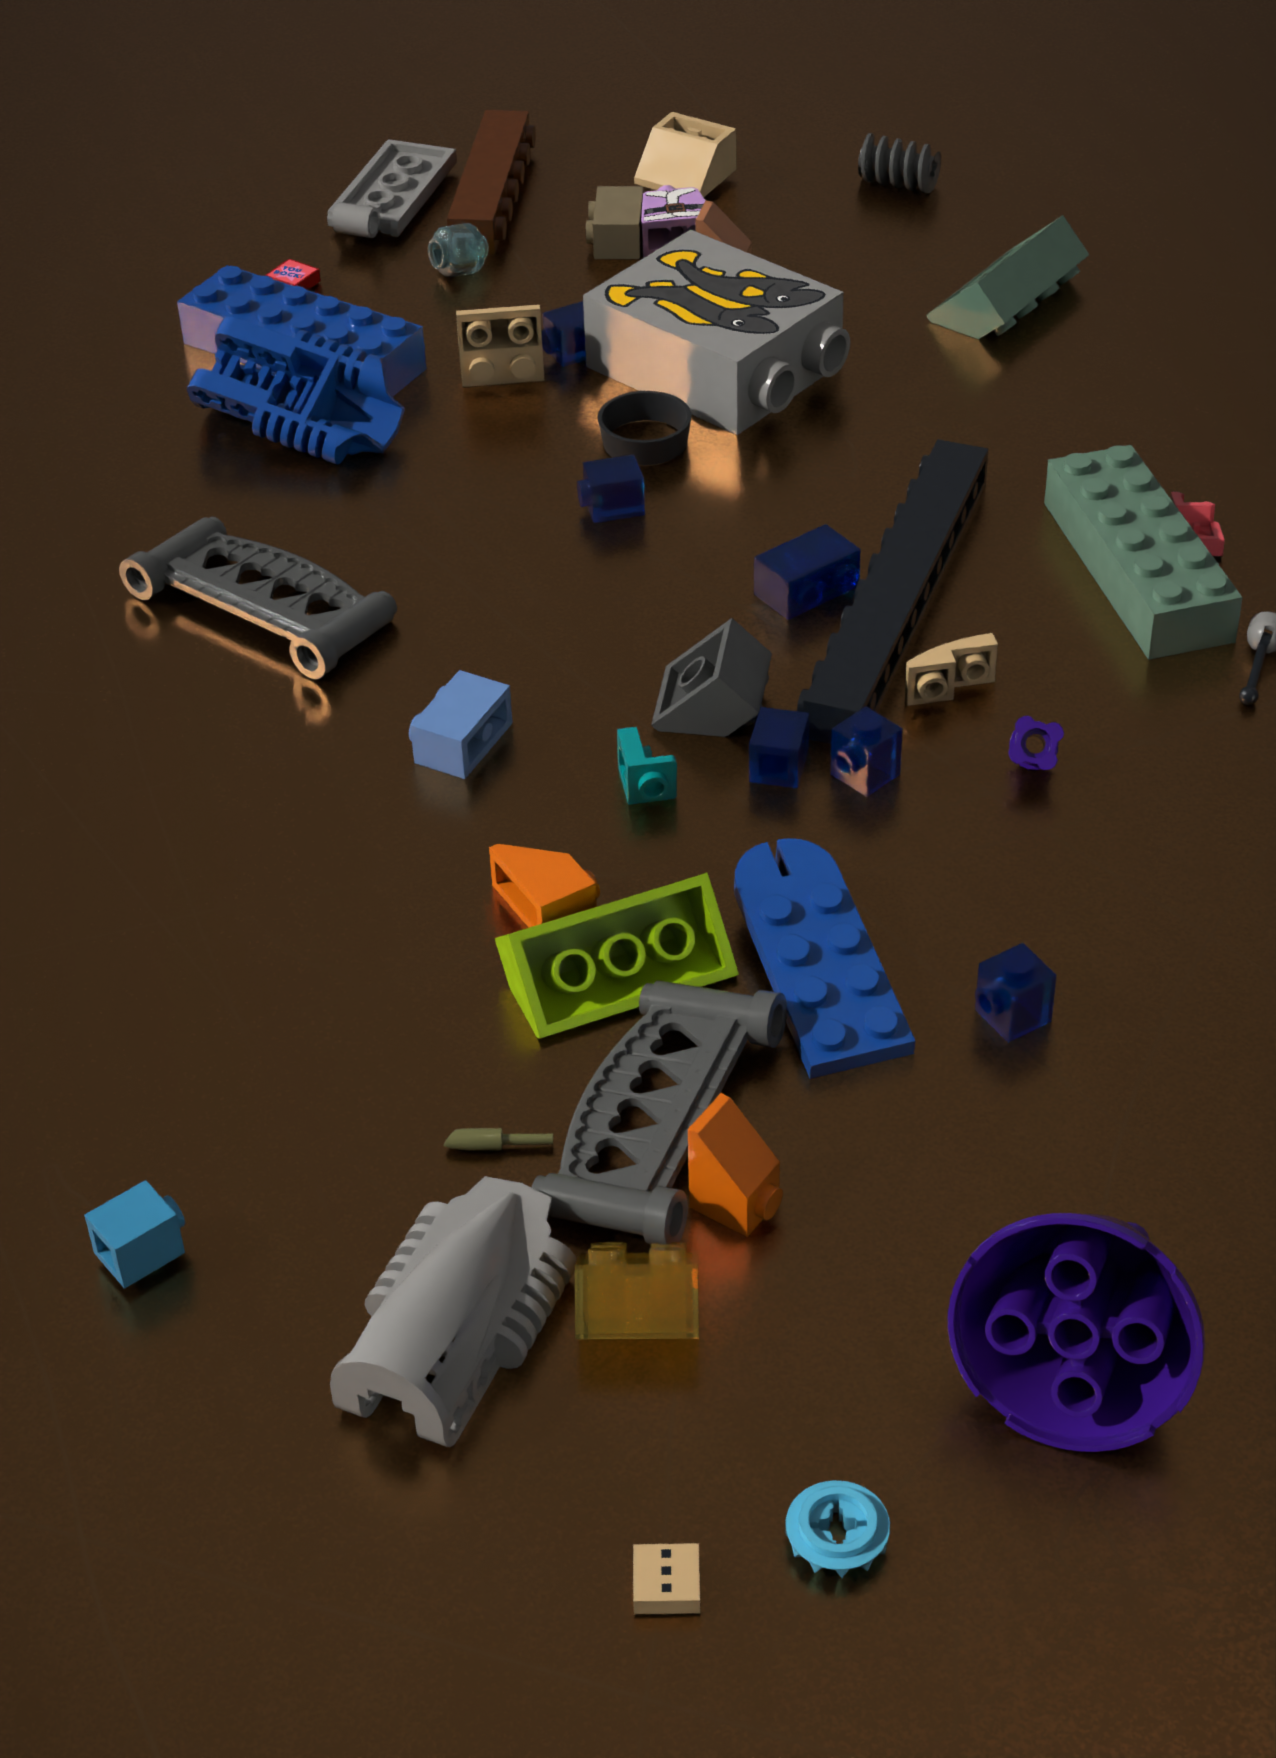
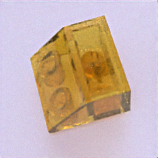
(637, 1292)

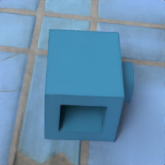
(136, 1233)

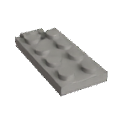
(391, 189)

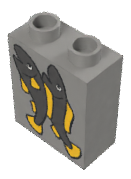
(715, 330)

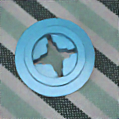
(861, 1516)

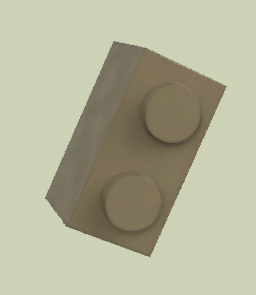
(615, 222)

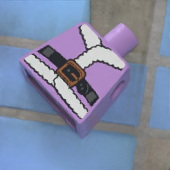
(668, 215)

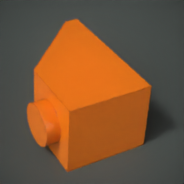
(541, 883)
(731, 1169)

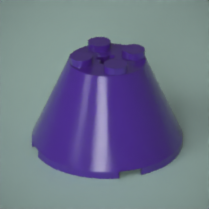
(1077, 1331)

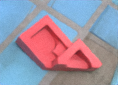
(1201, 519)

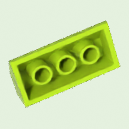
(604, 956)

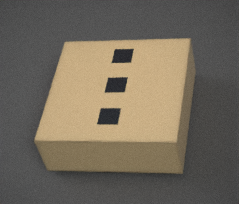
(666, 1578)

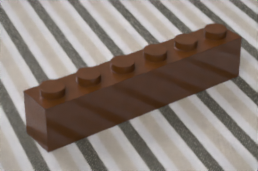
(494, 174)

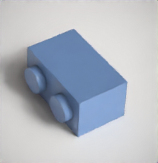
(461, 724)

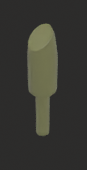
(492, 1139)

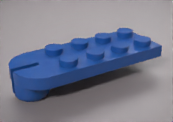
(819, 958)

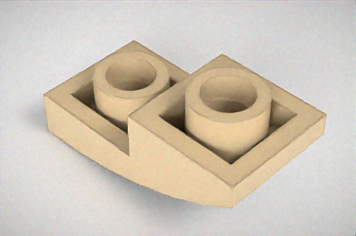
(950, 665)

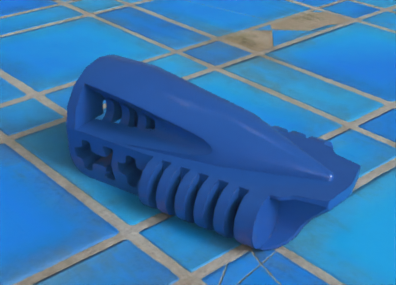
(317, 401)

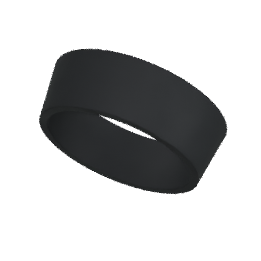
(639, 407)

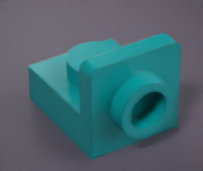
(641, 774)

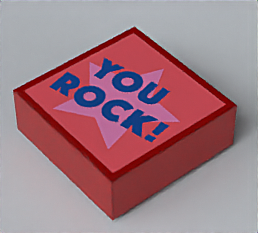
(296, 274)

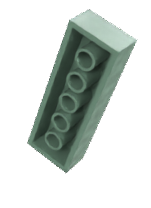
(1142, 552)

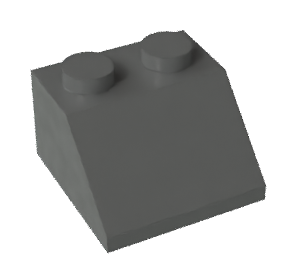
(714, 684)

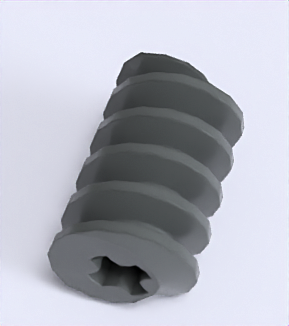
(899, 166)

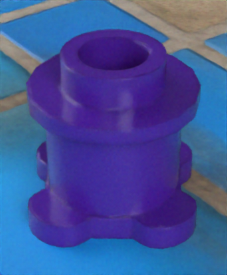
(1049, 734)

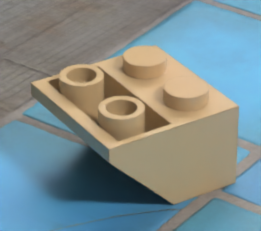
(687, 154)
(500, 345)

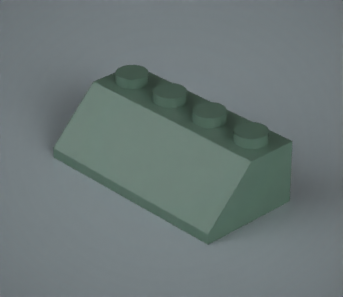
(1013, 283)

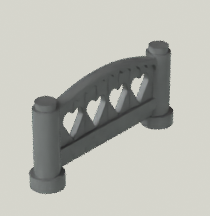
(315, 638)
(641, 1195)

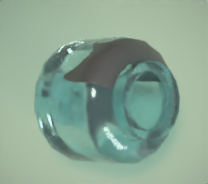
(457, 250)

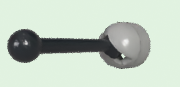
(1264, 643)

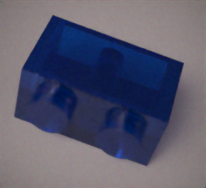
(806, 571)

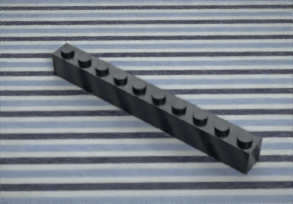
(897, 588)

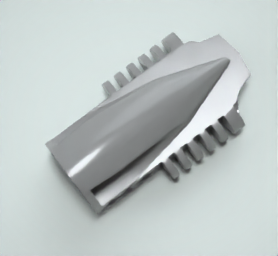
(466, 1274)

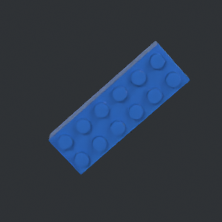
(293, 309)

